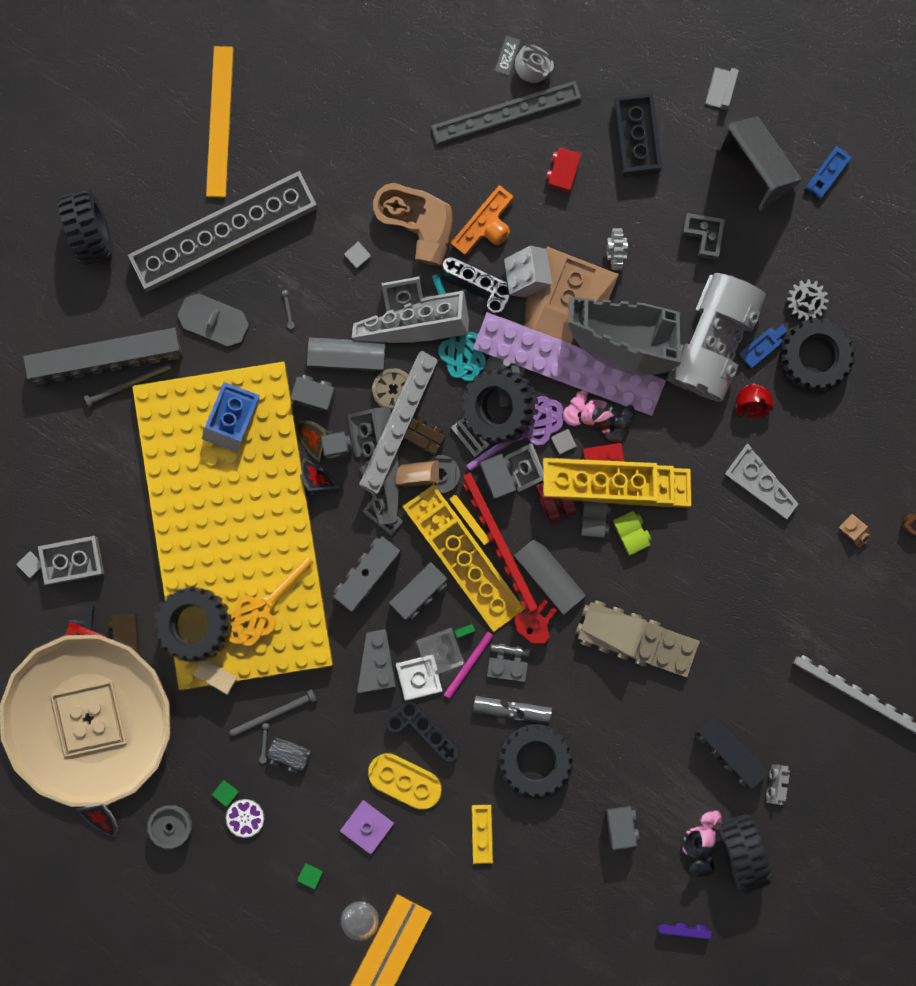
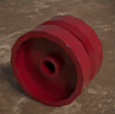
(552, 505)

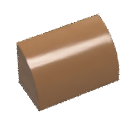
(418, 474)

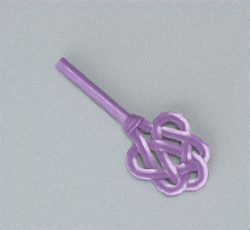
(551, 417)

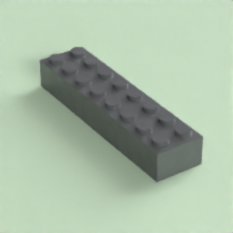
(103, 355)

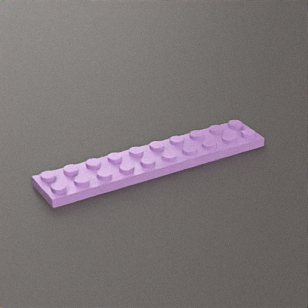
(566, 363)

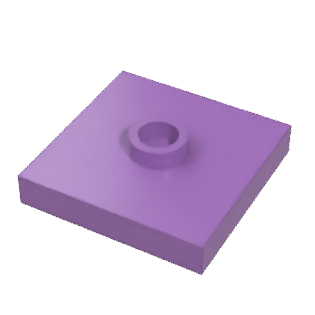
(367, 827)

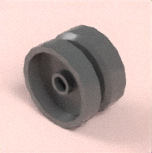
(181, 826)

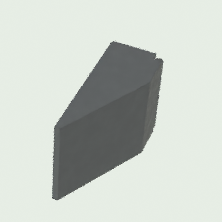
(764, 155)

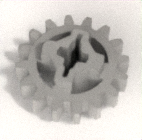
(617, 249)
(804, 291)

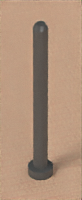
(126, 384)
(275, 713)

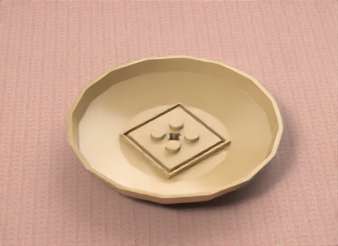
(47, 728)

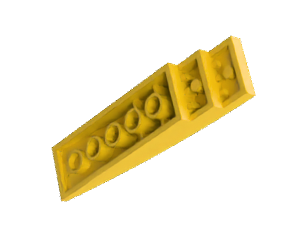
(617, 482)
(463, 557)

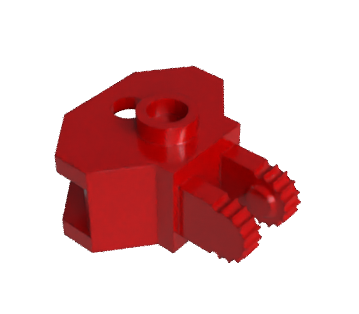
(536, 623)

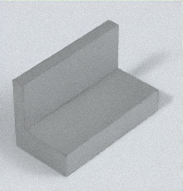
(721, 88)

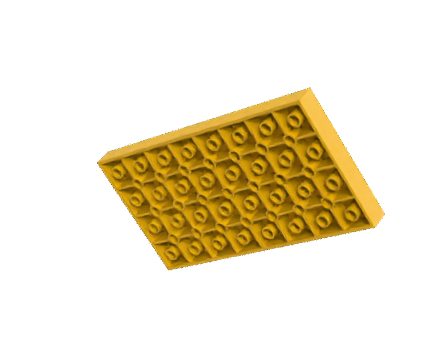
(234, 518)

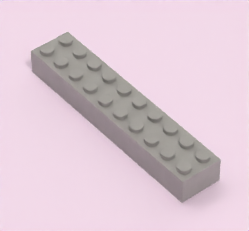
(222, 231)

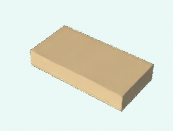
(215, 676)

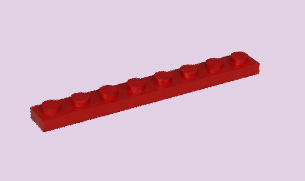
(503, 551)

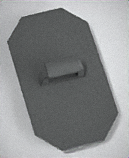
(213, 319)

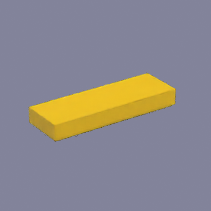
(470, 520)
(482, 834)

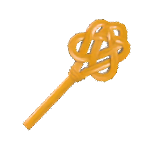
(269, 600)

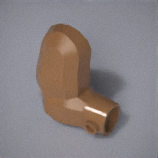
(419, 214)

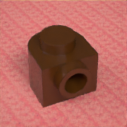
(910, 524)

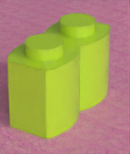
(631, 532)

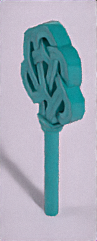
(462, 368)

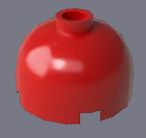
(754, 401)

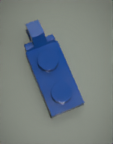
(762, 346)

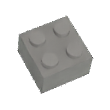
(528, 271)

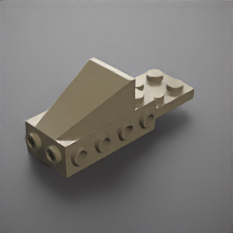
(636, 639)

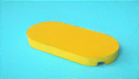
(404, 781)

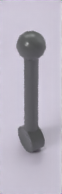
(291, 325)
(265, 727)

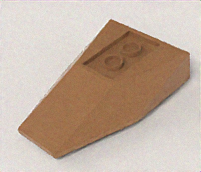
(570, 277)

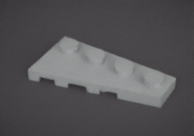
(759, 481)

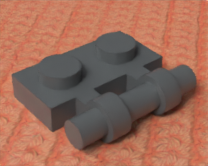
(508, 669)

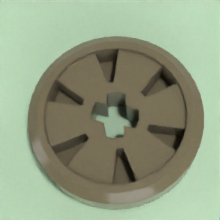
(381, 387)

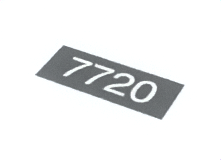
(507, 55)

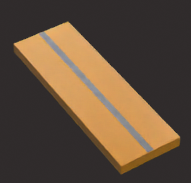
(392, 944)

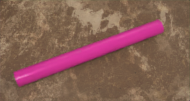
(468, 665)

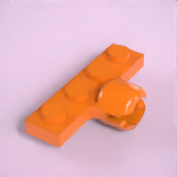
(485, 223)

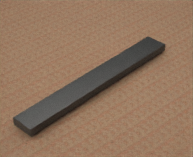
(506, 112)

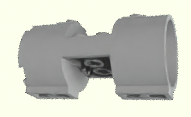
(727, 311)

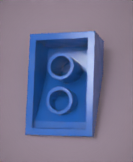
(230, 417)

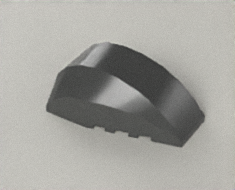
(626, 336)

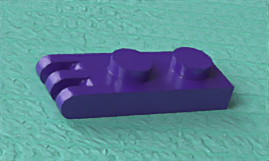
(683, 930)

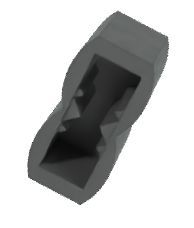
(594, 519)

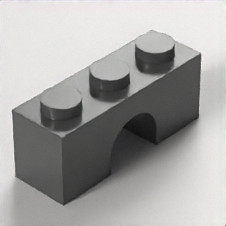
(336, 445)

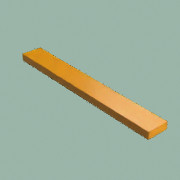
(220, 122)

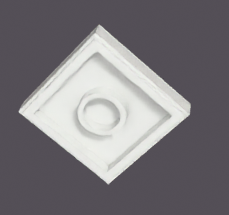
(415, 679)

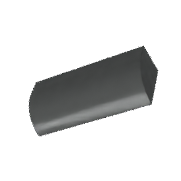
(345, 354)
(549, 575)

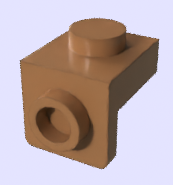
(856, 530)

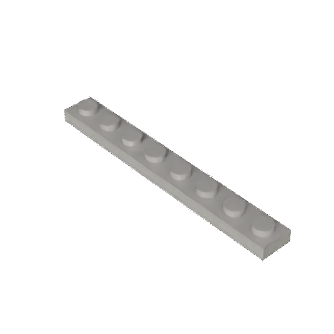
(398, 422)
(855, 692)

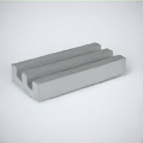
(480, 449)

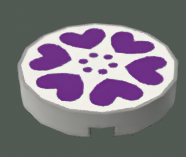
(245, 818)

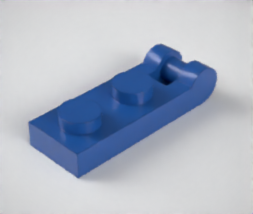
(828, 172)

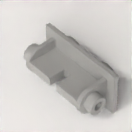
(778, 775)

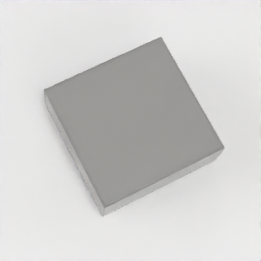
(357, 255)
(563, 441)
(29, 564)

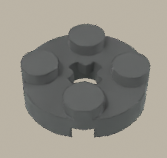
(453, 473)

